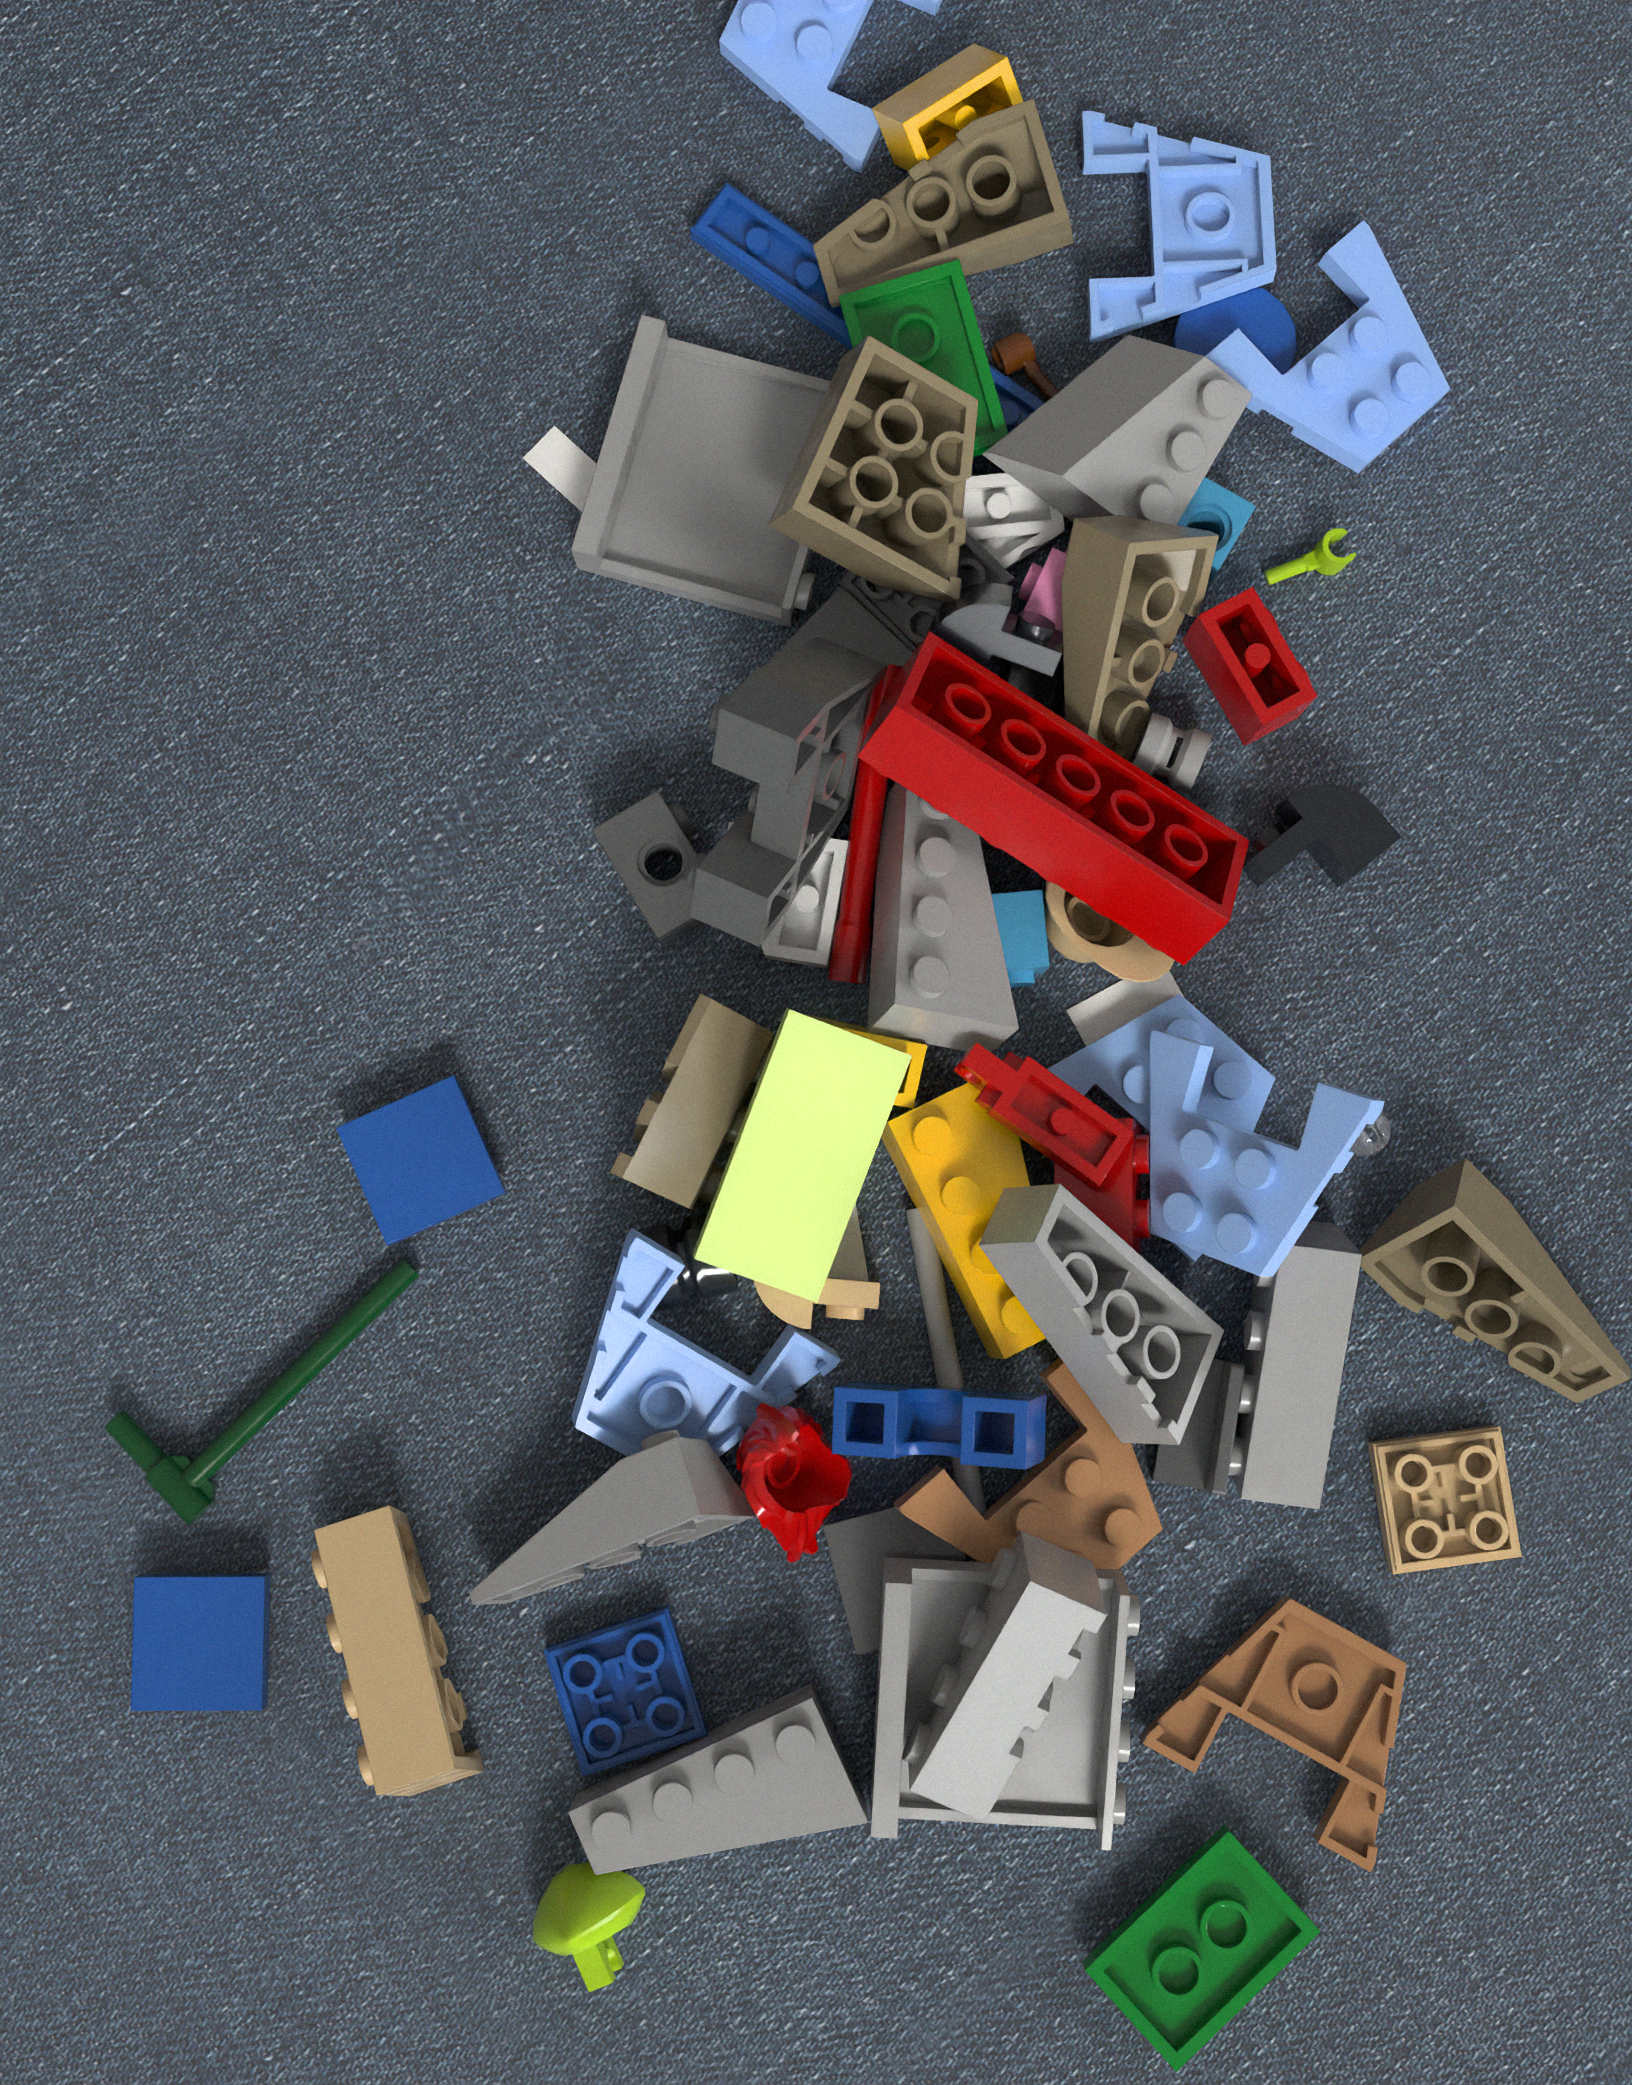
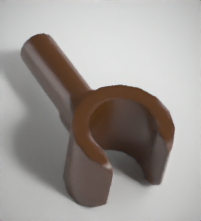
(1018, 353)

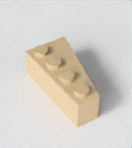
(391, 1655)

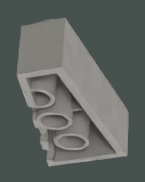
(935, 934)
(1104, 1311)
(1294, 1369)

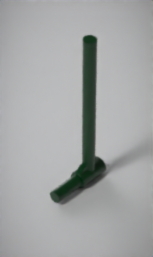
(187, 1481)

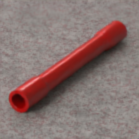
(853, 926)

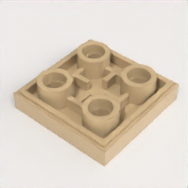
(1444, 1499)

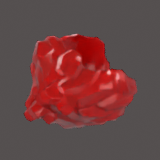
(791, 1476)

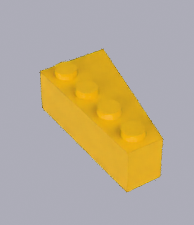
(955, 1172)

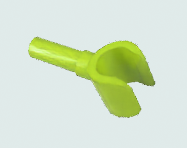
(1318, 559)

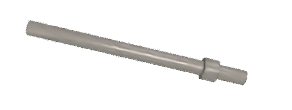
(941, 1339)

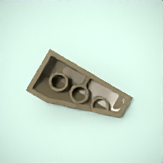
(977, 201)
(1481, 1268)

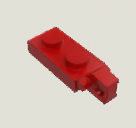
(1046, 1113)

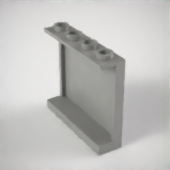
(696, 475)
(1064, 1767)

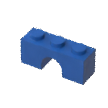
(962, 1423)

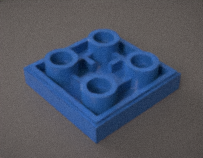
(421, 1160)
(200, 1642)
(625, 1690)

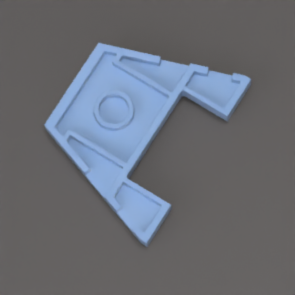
(795, 57)
(1205, 223)
(1362, 379)
(1120, 1070)
(1230, 1187)
(657, 1381)

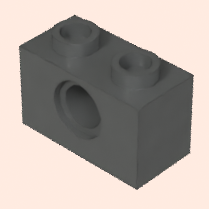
(633, 841)

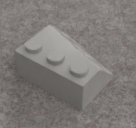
(1126, 434)

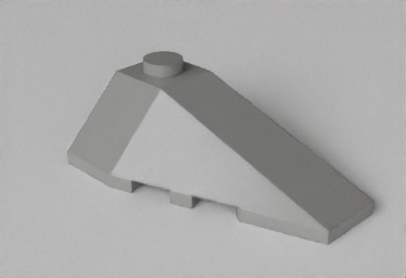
(653, 1497)

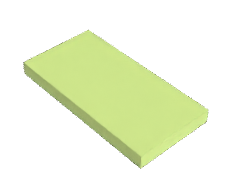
(801, 1155)

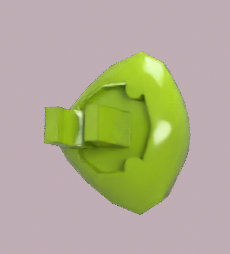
(581, 1916)

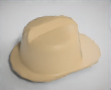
(1090, 937)

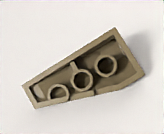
(1120, 612)

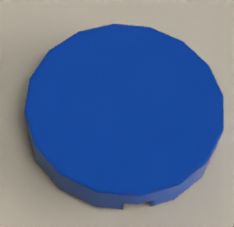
(1257, 316)

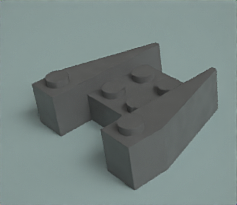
(799, 738)

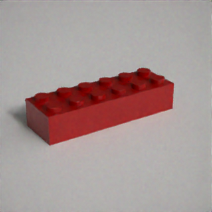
(1056, 800)

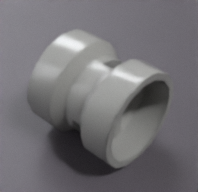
(1156, 748)

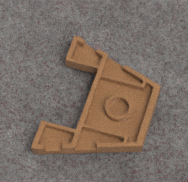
(1079, 1498)
(1315, 1693)

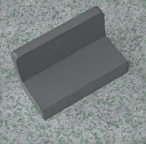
(1208, 1440)

